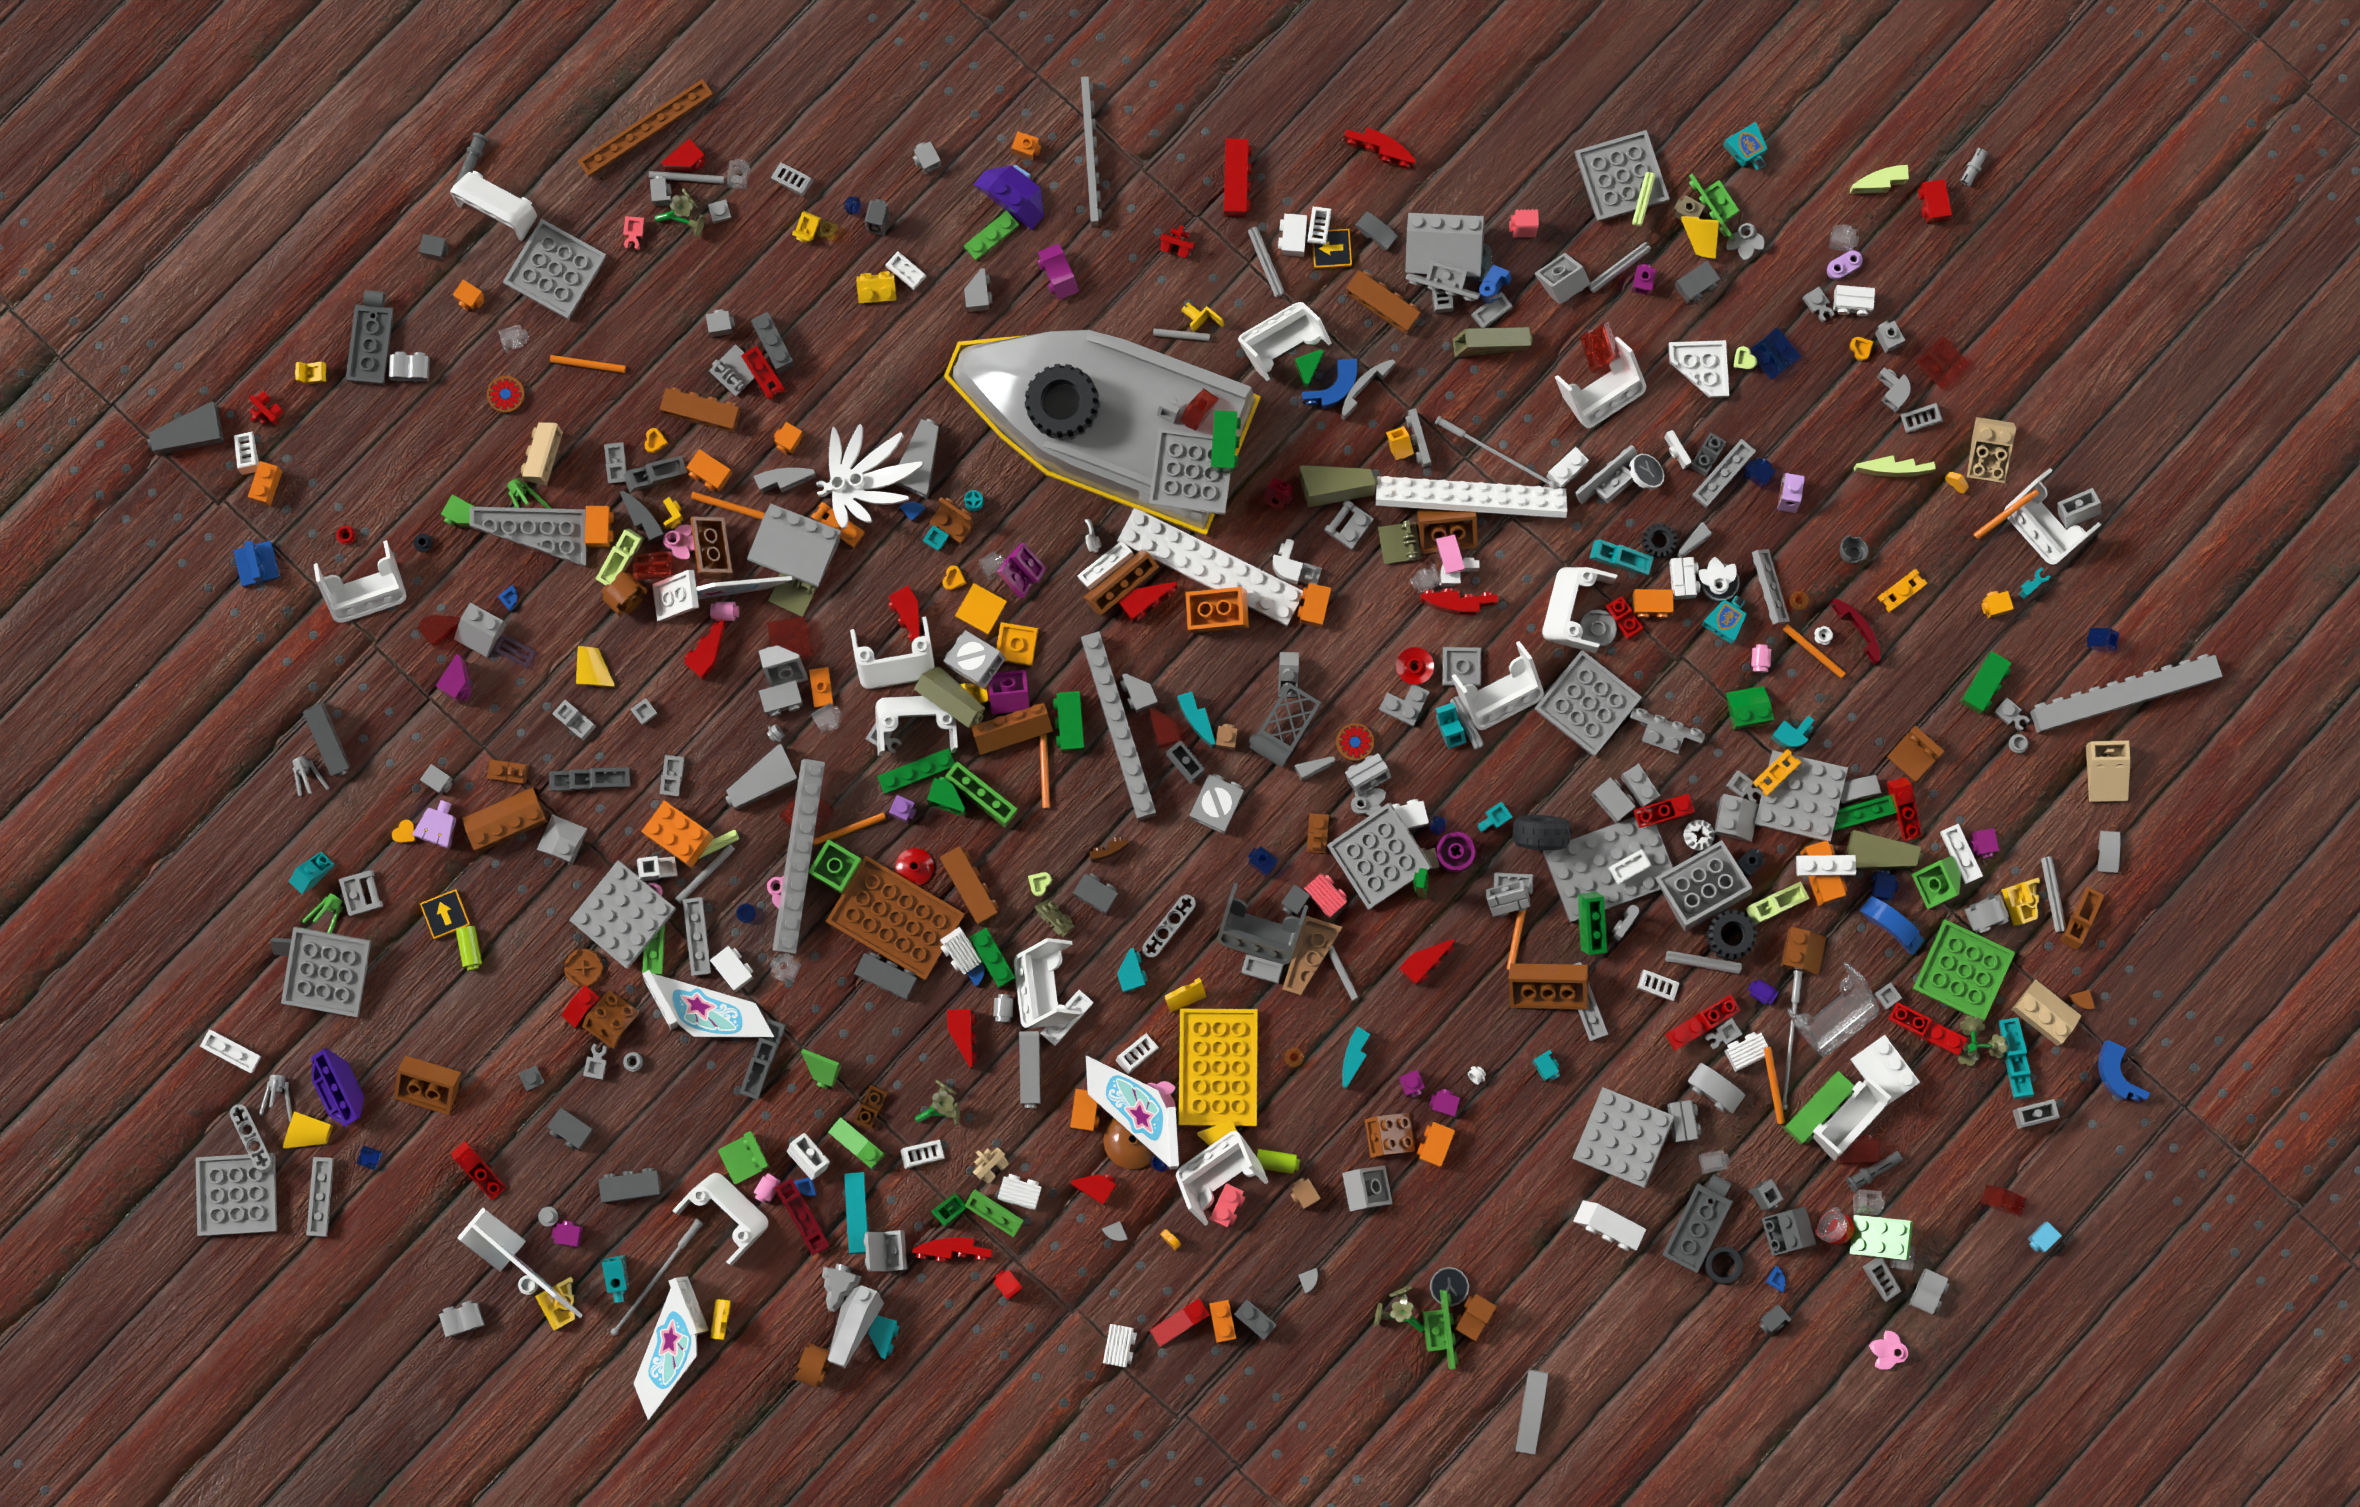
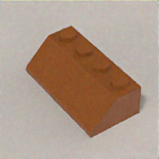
(504, 820)
(1548, 986)

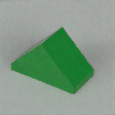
(1308, 365)
(949, 1210)

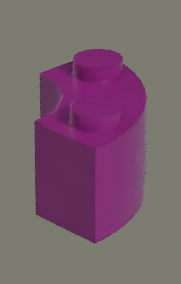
(1058, 271)

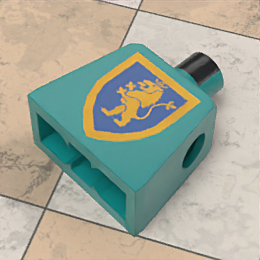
(1747, 146)
(1726, 619)
(616, 1268)

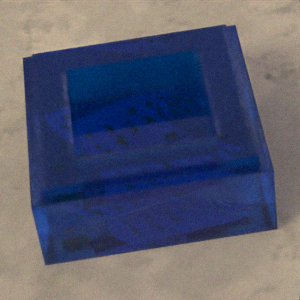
(369, 1157)

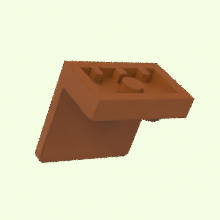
(952, 520)
(1915, 753)
(610, 1018)
(1389, 1134)

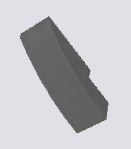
(655, 473)
(642, 518)

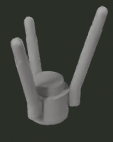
(302, 767)
(276, 1084)

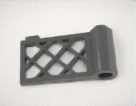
(1270, 746)

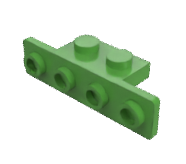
(1719, 201)
(1438, 1330)

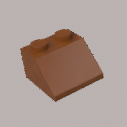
(1803, 951)

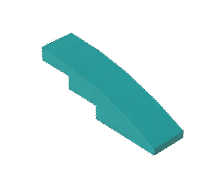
(2016, 1059)
(856, 1212)

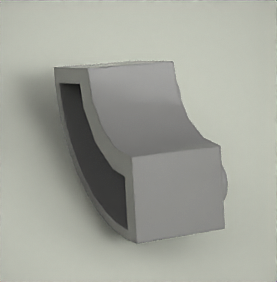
(1716, 1088)

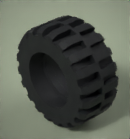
(1057, 376)

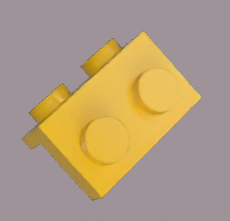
(876, 287)

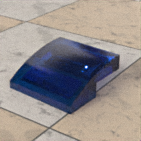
(1774, 353)

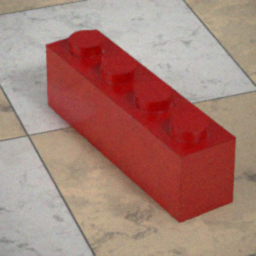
(1236, 174)

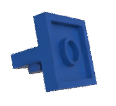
(256, 563)

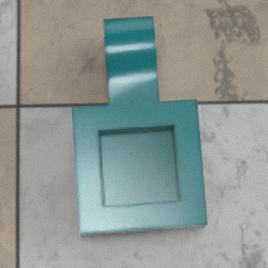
(2028, 587)
(1496, 816)

